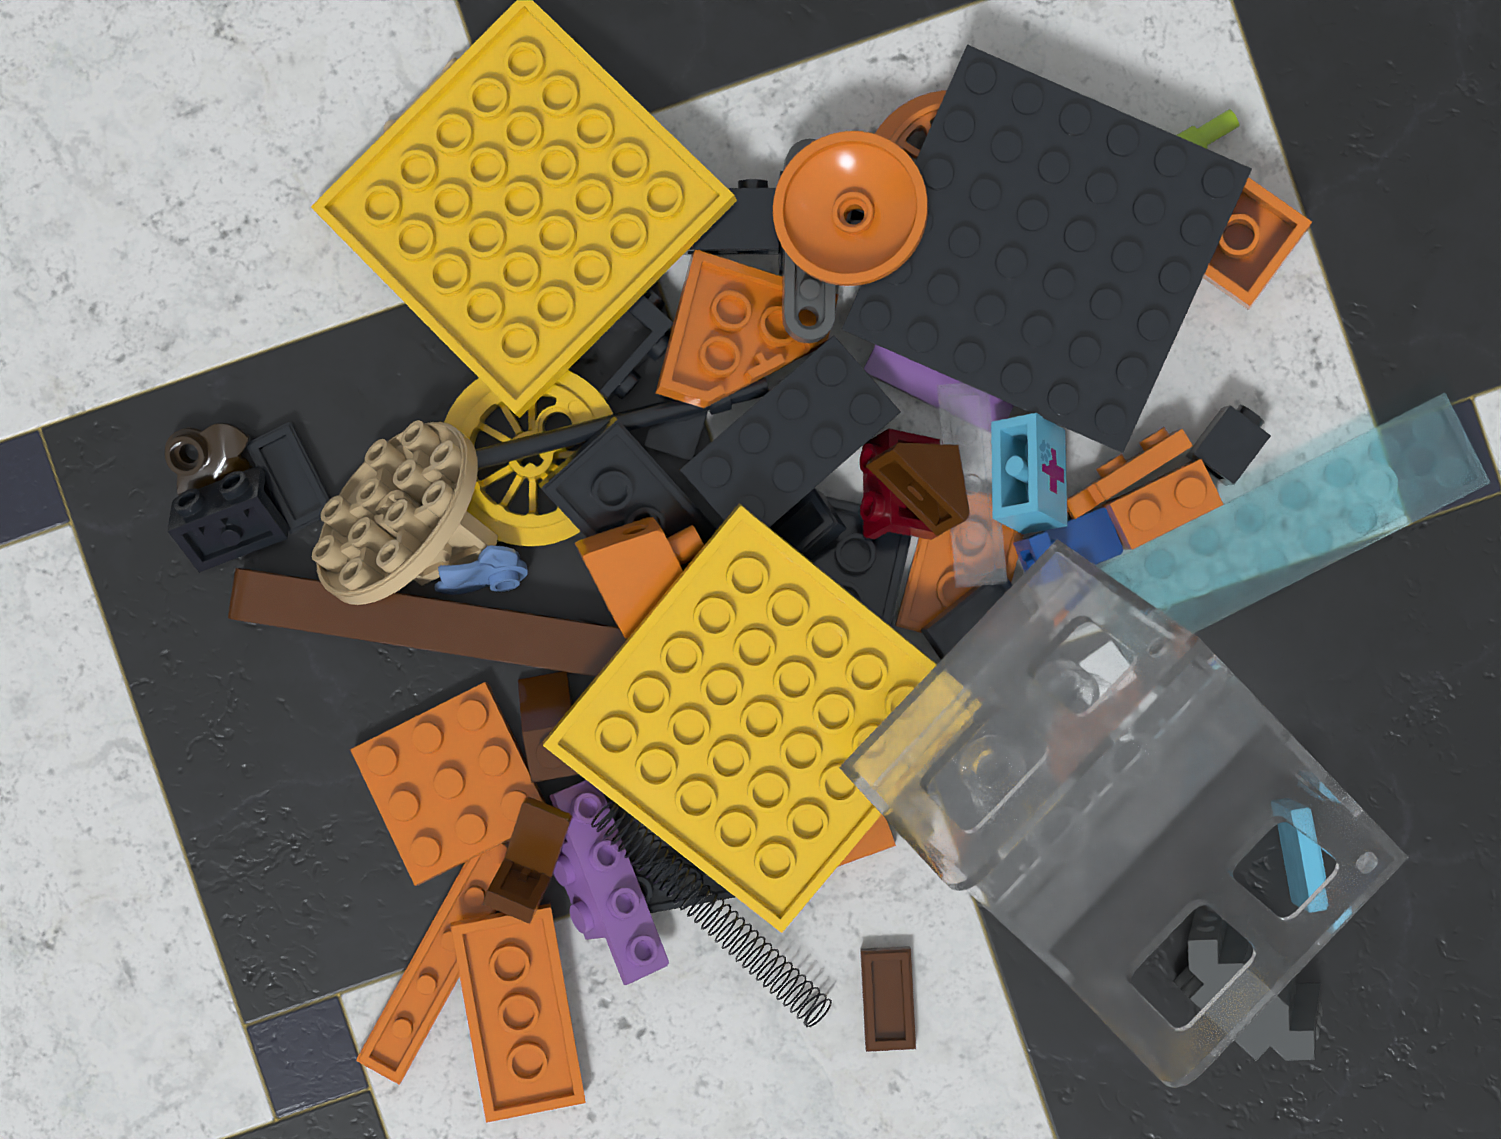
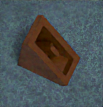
(926, 481)

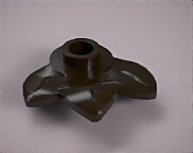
(217, 450)

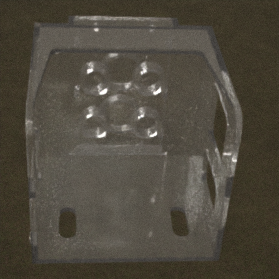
(1105, 784)

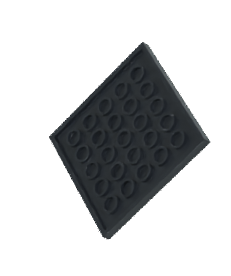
(1051, 249)

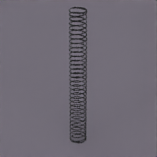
(610, 815)

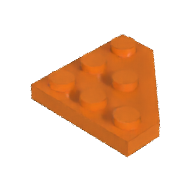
(727, 331)

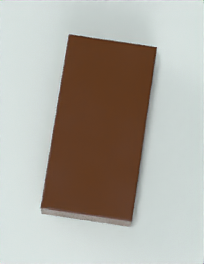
(888, 998)

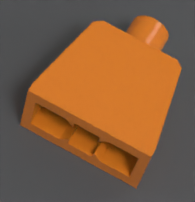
(636, 566)

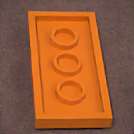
(517, 1014)

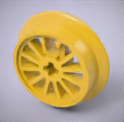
(468, 414)

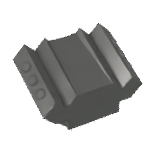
(1286, 1024)

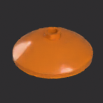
(829, 182)

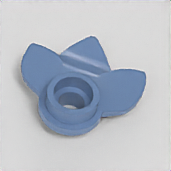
(496, 568)

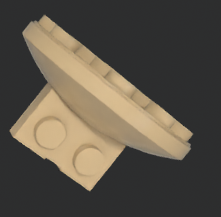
(402, 515)

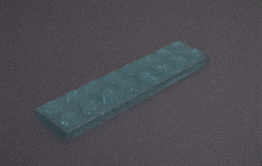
(1305, 517)

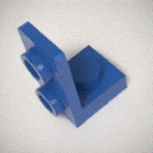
(1088, 535)

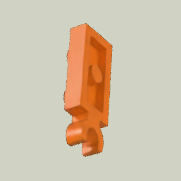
(1120, 474)

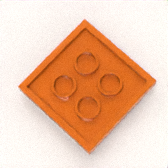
(448, 782)

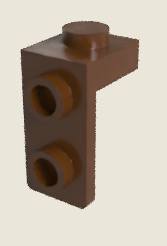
(529, 860)

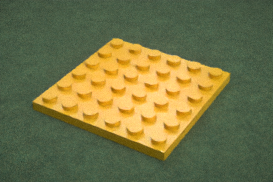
(523, 204)
(737, 713)

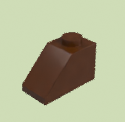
(542, 705)

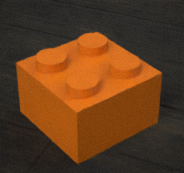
(1254, 244)

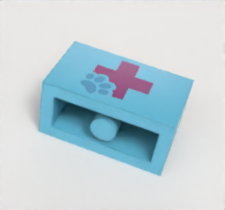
(1029, 473)

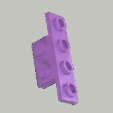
(604, 887)

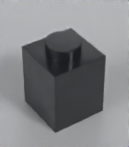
(1230, 443)

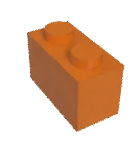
(1163, 504)

